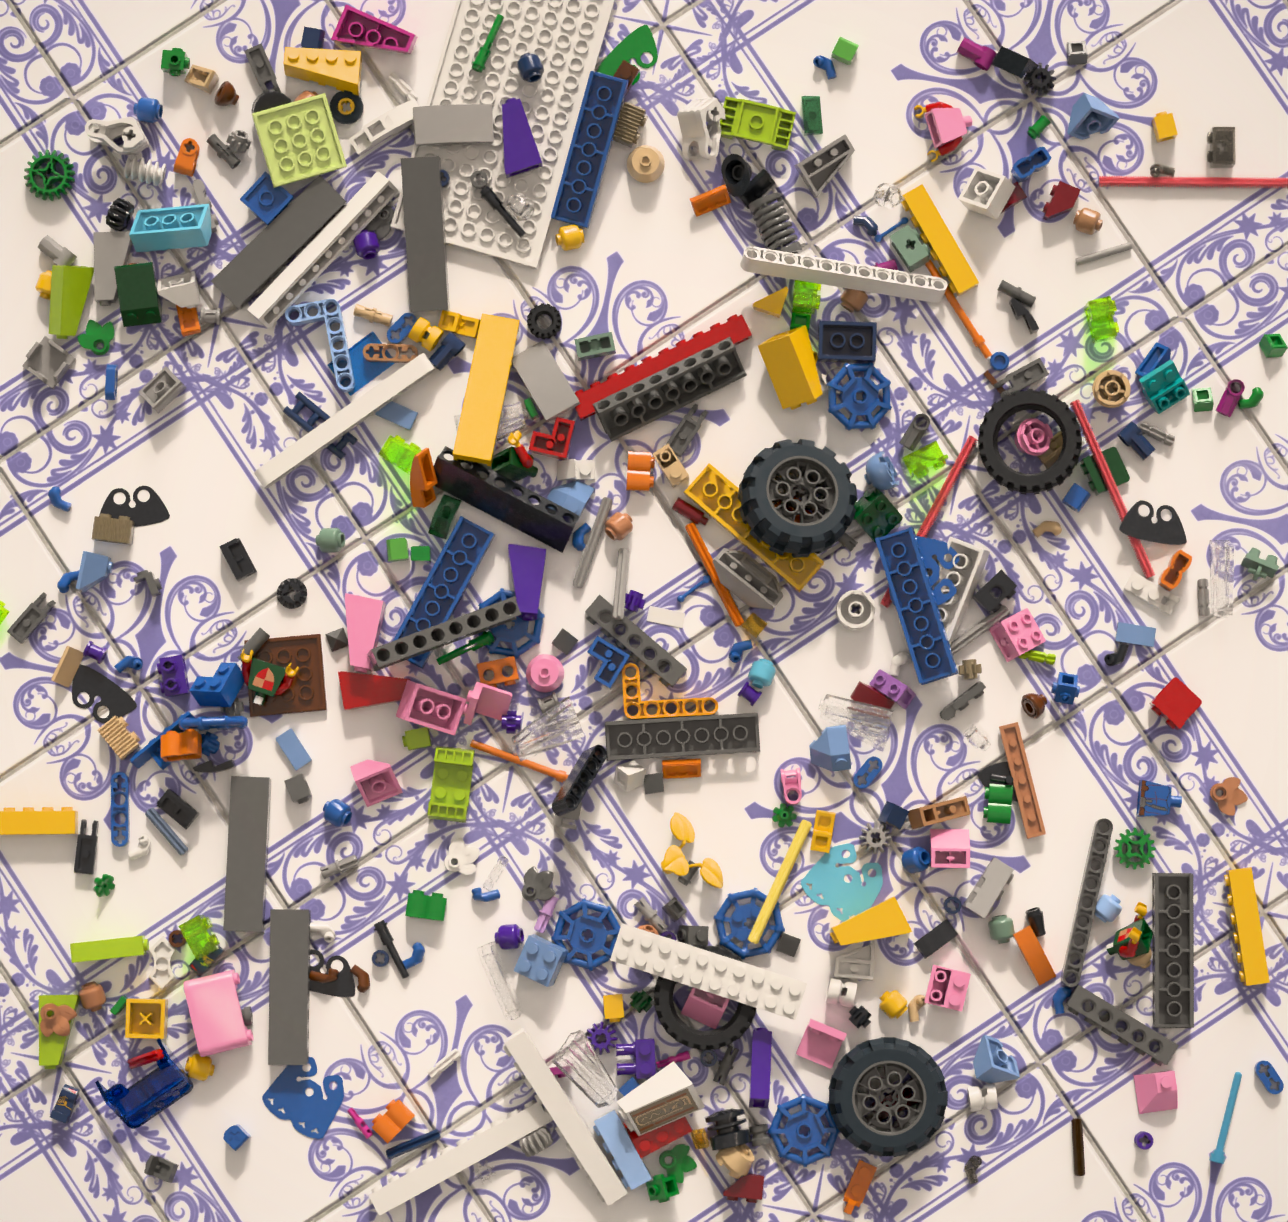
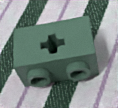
(911, 258)
(595, 346)

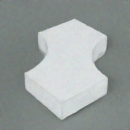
(162, 954)

